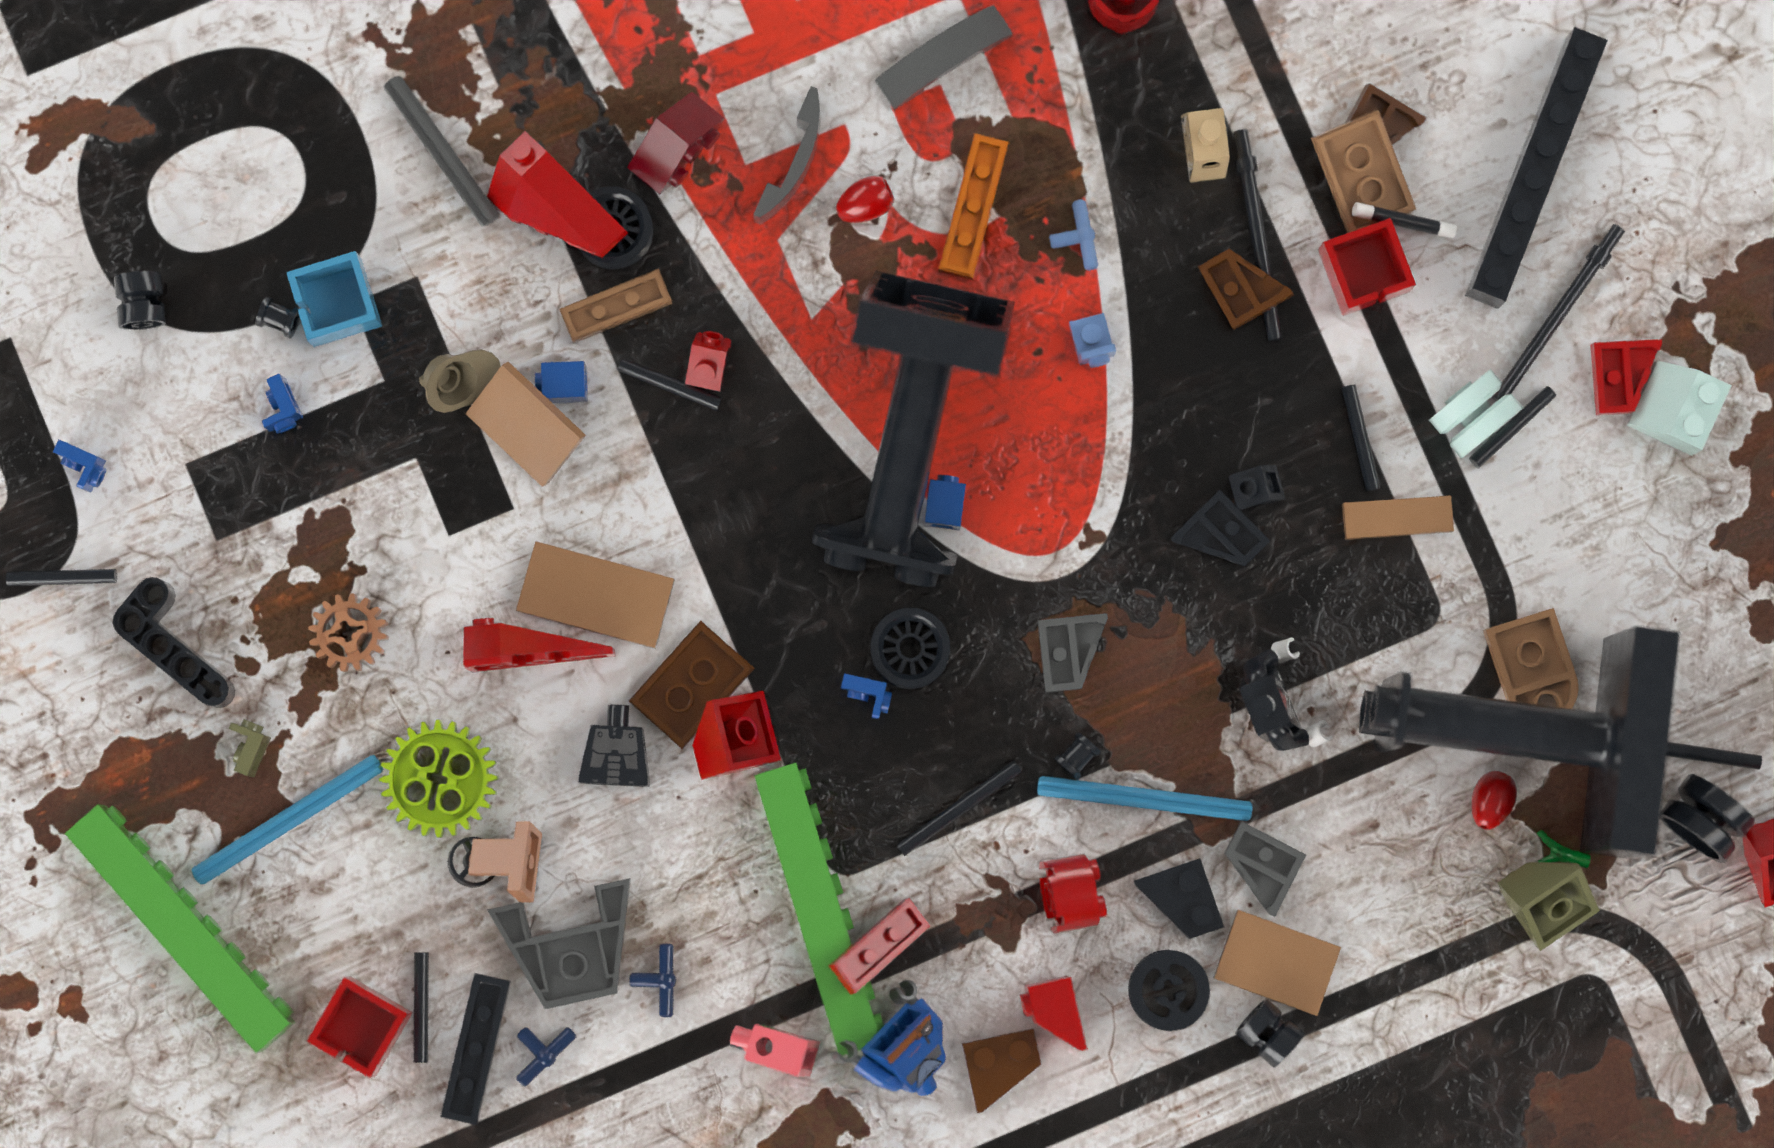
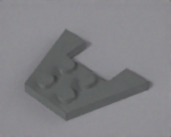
(571, 962)

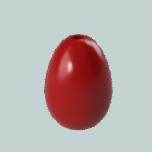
(865, 200)
(1493, 799)

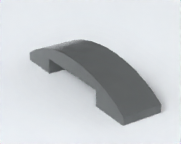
(942, 55)
(776, 198)

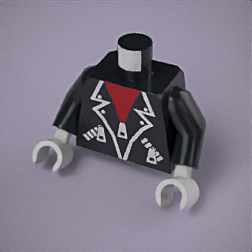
(1270, 703)

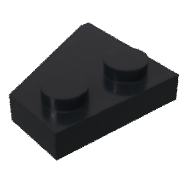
(1184, 898)

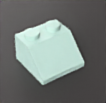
(1679, 406)

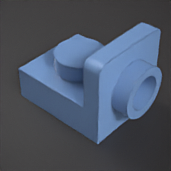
(1092, 340)

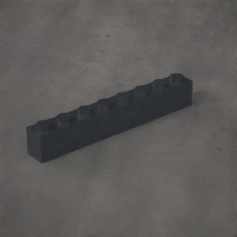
(1536, 168)

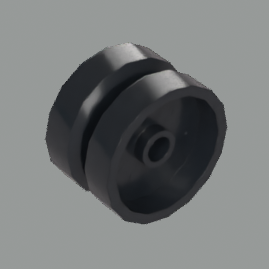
(1707, 818)

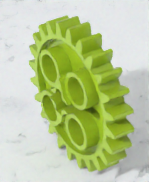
(406, 771)

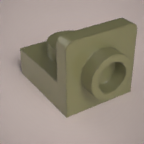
(249, 754)

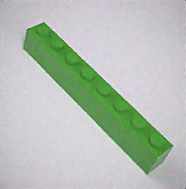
(816, 900)
(180, 927)

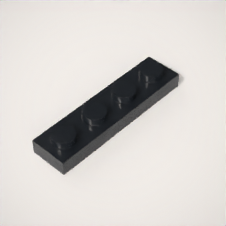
(475, 1049)

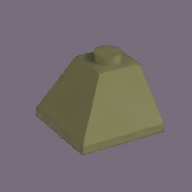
(1548, 899)

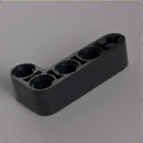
(177, 650)

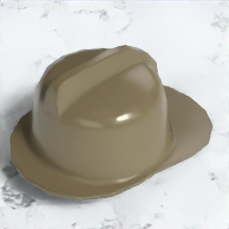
(458, 379)

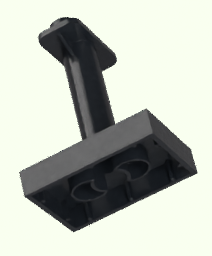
(932, 332)
(1619, 741)

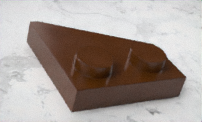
(1242, 287)

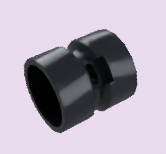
(139, 299)
(1279, 1041)

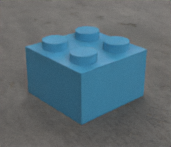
(337, 299)

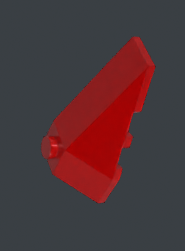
(543, 195)
(505, 646)

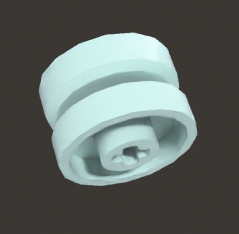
(1475, 413)

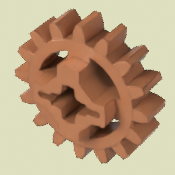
(344, 617)

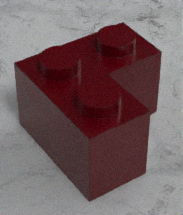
(675, 141)

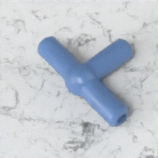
(1083, 235)

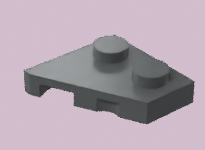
(1068, 649)
(1264, 865)

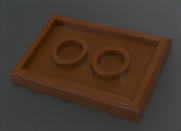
(692, 675)

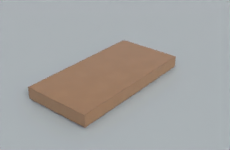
(595, 594)

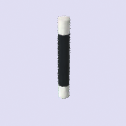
(1404, 220)

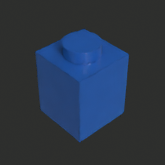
(563, 381)
(945, 503)

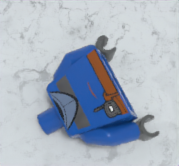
(904, 1049)

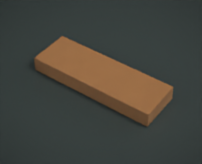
(615, 306)
(1398, 517)

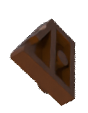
(1397, 117)
(999, 1064)

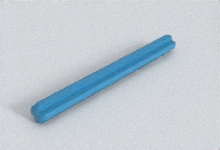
(1144, 798)
(287, 819)

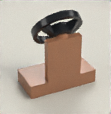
(502, 857)

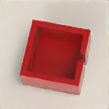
(1366, 266)
(360, 1024)

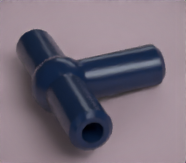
(664, 980)
(544, 1055)

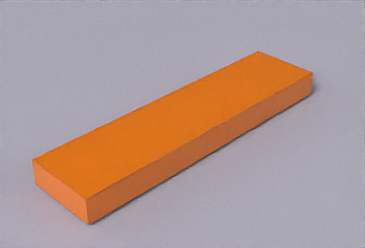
(973, 206)

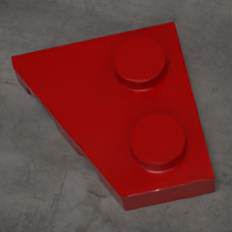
(1620, 373)

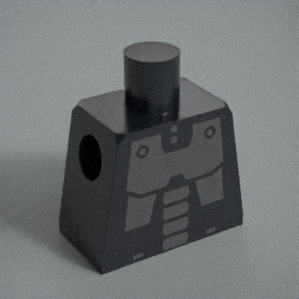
(615, 752)

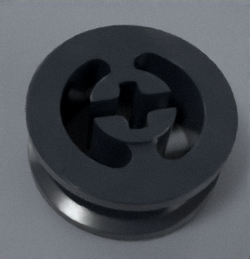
(1175, 1018)

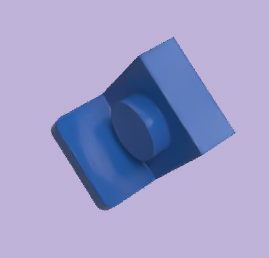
(281, 398)
(77, 458)
(861, 688)

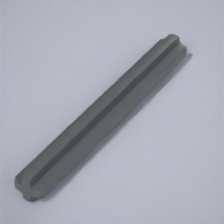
(441, 151)

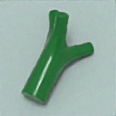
(1561, 853)

